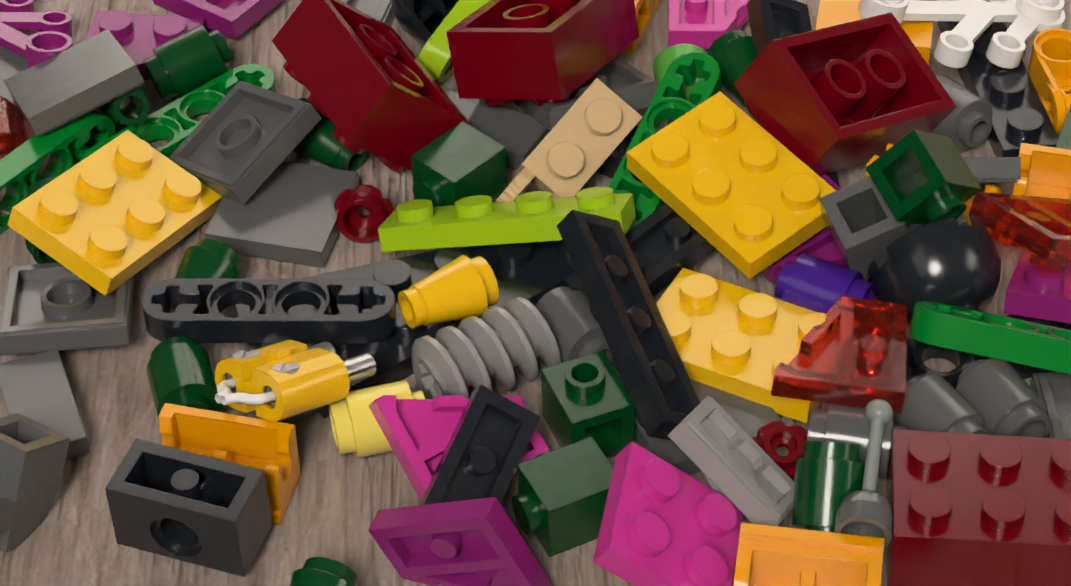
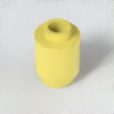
(355, 425)

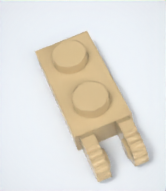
(576, 144)

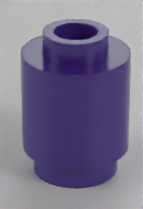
(820, 283)

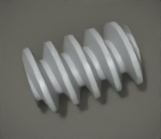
(484, 350)

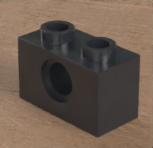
(189, 507)

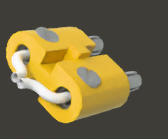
(287, 378)

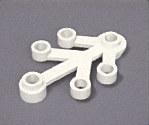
(974, 18)

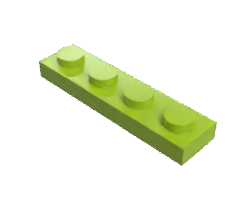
(481, 222)

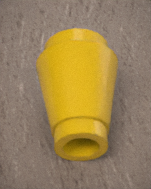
(450, 293)

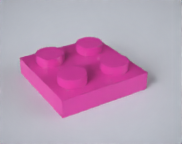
(665, 525)

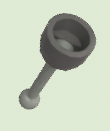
(866, 510)

